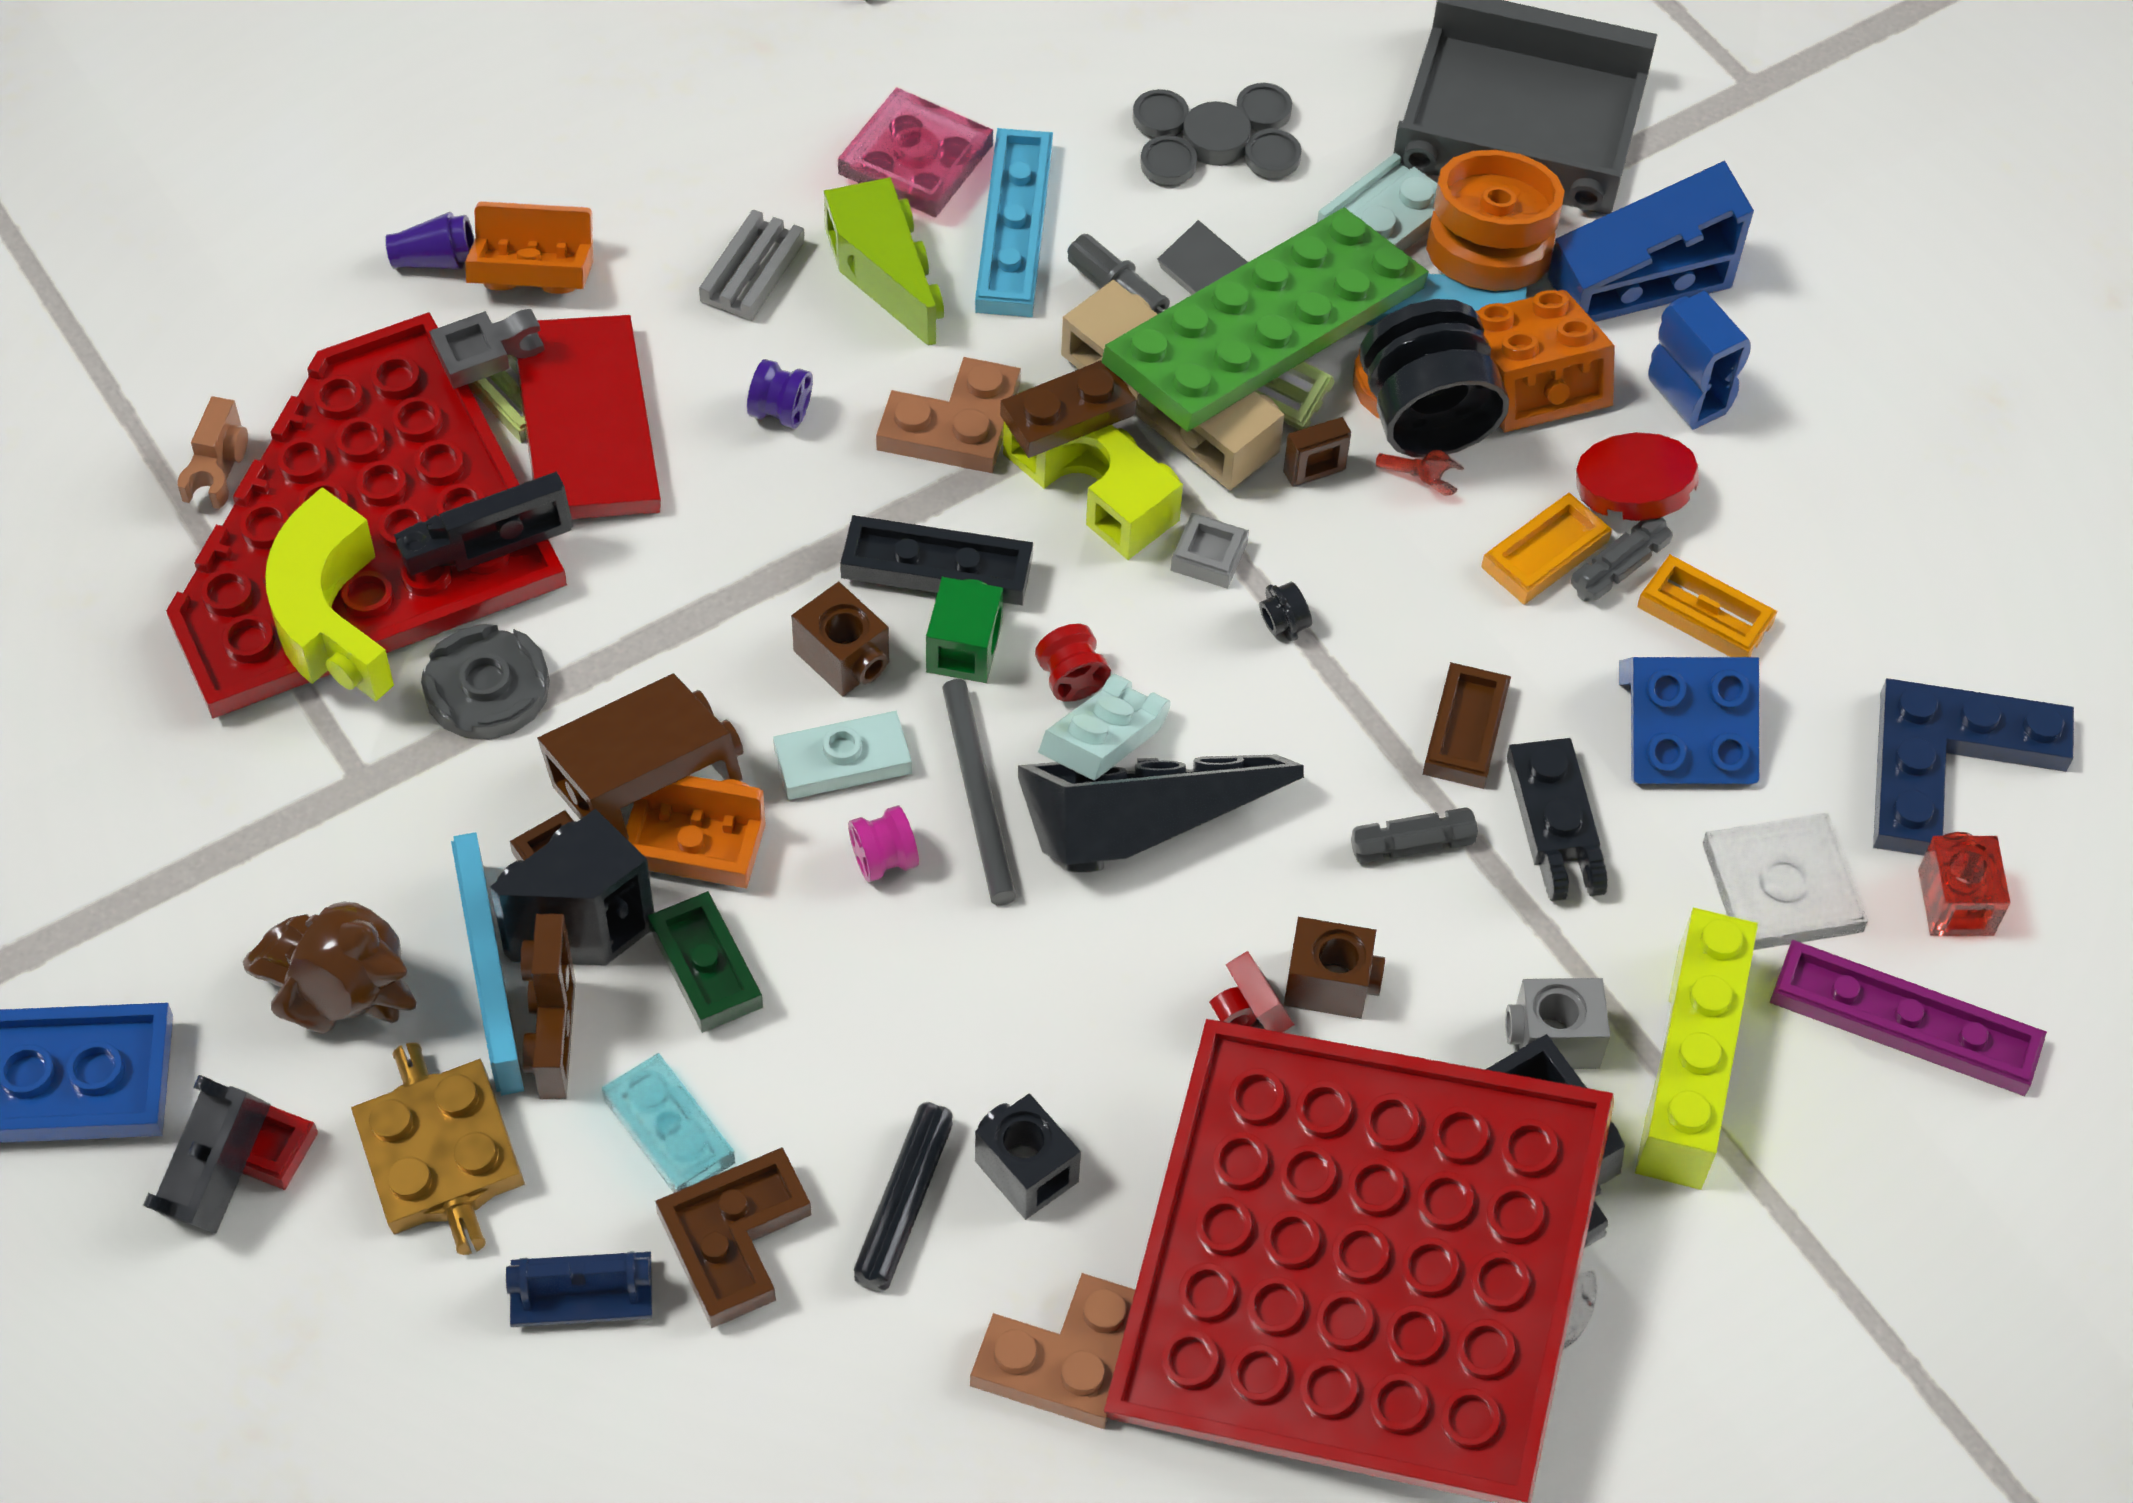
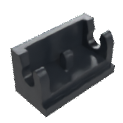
(210, 1155)

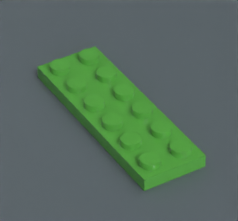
(1264, 318)

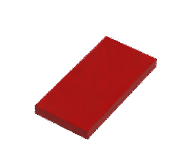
(590, 416)

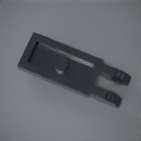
(1556, 814)

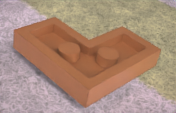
(956, 431)
(1064, 1370)

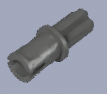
(1103, 266)

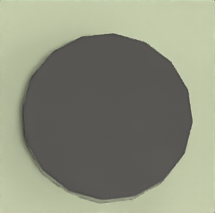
(485, 682)

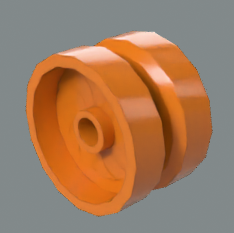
(1494, 220)

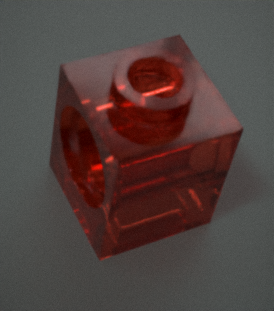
(1957, 906)

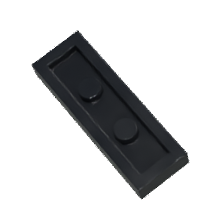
(922, 555)

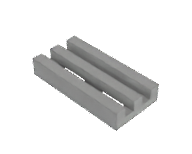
(769, 232)

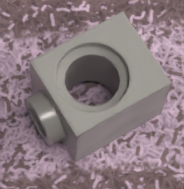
(1572, 1001)

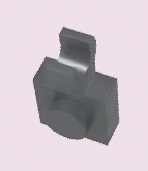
(479, 349)

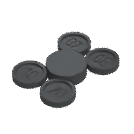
(1216, 133)

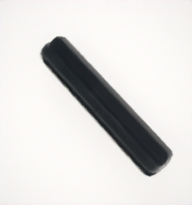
(903, 1197)

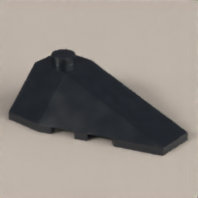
(1134, 810)

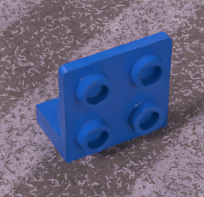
(1693, 719)

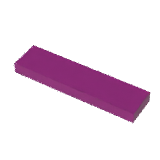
(1909, 1017)

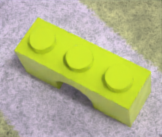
(1133, 493)

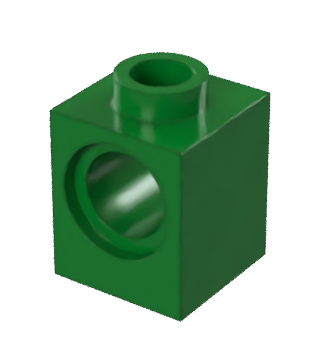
(964, 629)

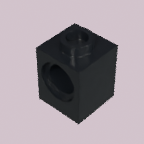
(1032, 1180)

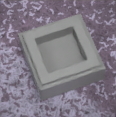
(1209, 550)

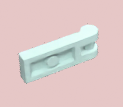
(1105, 728)

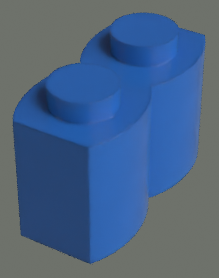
(1698, 359)

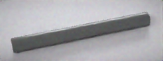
(979, 792)

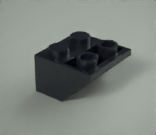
(588, 877)

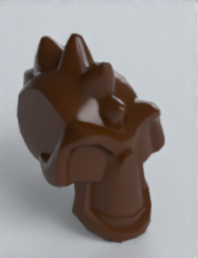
(333, 967)

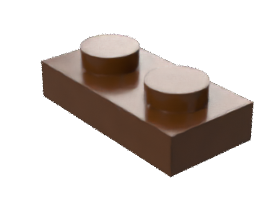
(1067, 408)

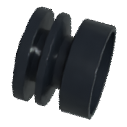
(1433, 378)

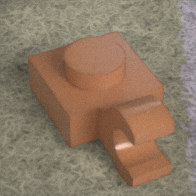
(216, 447)

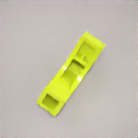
(305, 570)

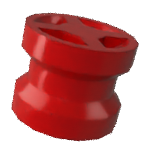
(1072, 662)

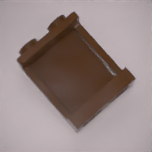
(638, 748)

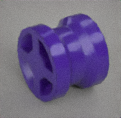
(779, 393)

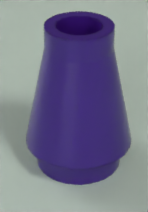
(432, 244)

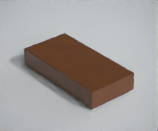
(1466, 725)

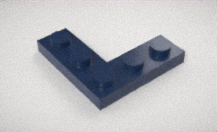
(1928, 721)

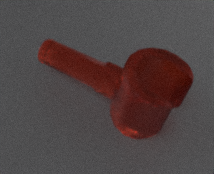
(1428, 469)

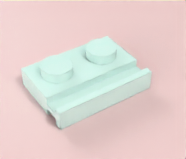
(1390, 201)

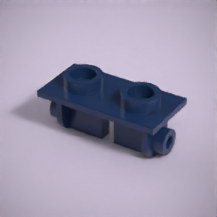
(580, 1289)

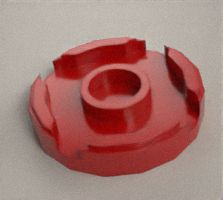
(1637, 476)

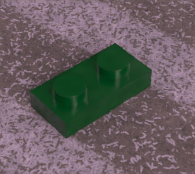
(705, 961)

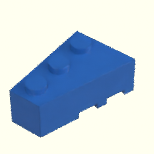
(1656, 247)

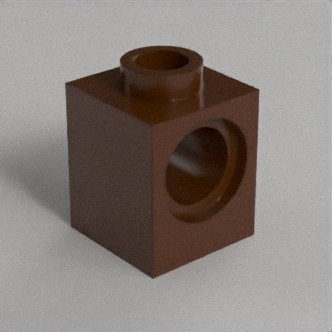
(838, 618)
(1332, 943)

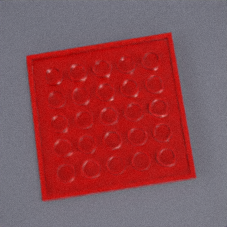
(1364, 1261)

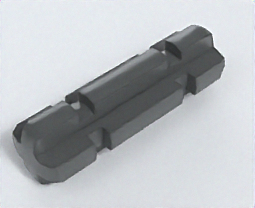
(1621, 558)
(1414, 835)

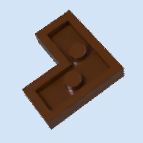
(551, 995)
(715, 1228)

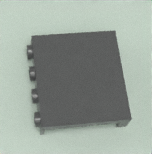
(1532, 88)

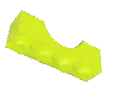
(1698, 1049)

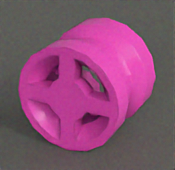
(883, 843)

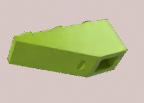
(877, 253)

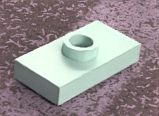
(842, 755)

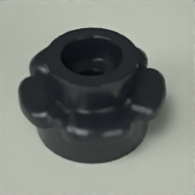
(1285, 610)

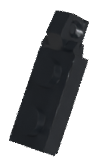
(488, 527)

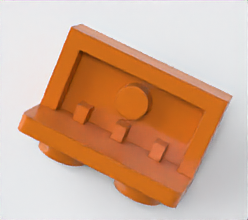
(531, 247)
(700, 829)

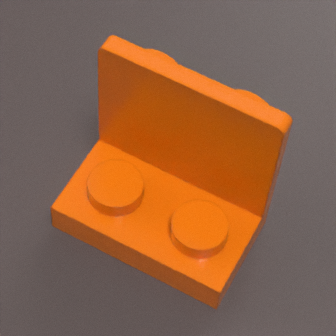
(1548, 358)

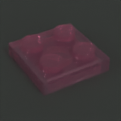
(919, 147)

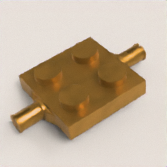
(437, 1147)

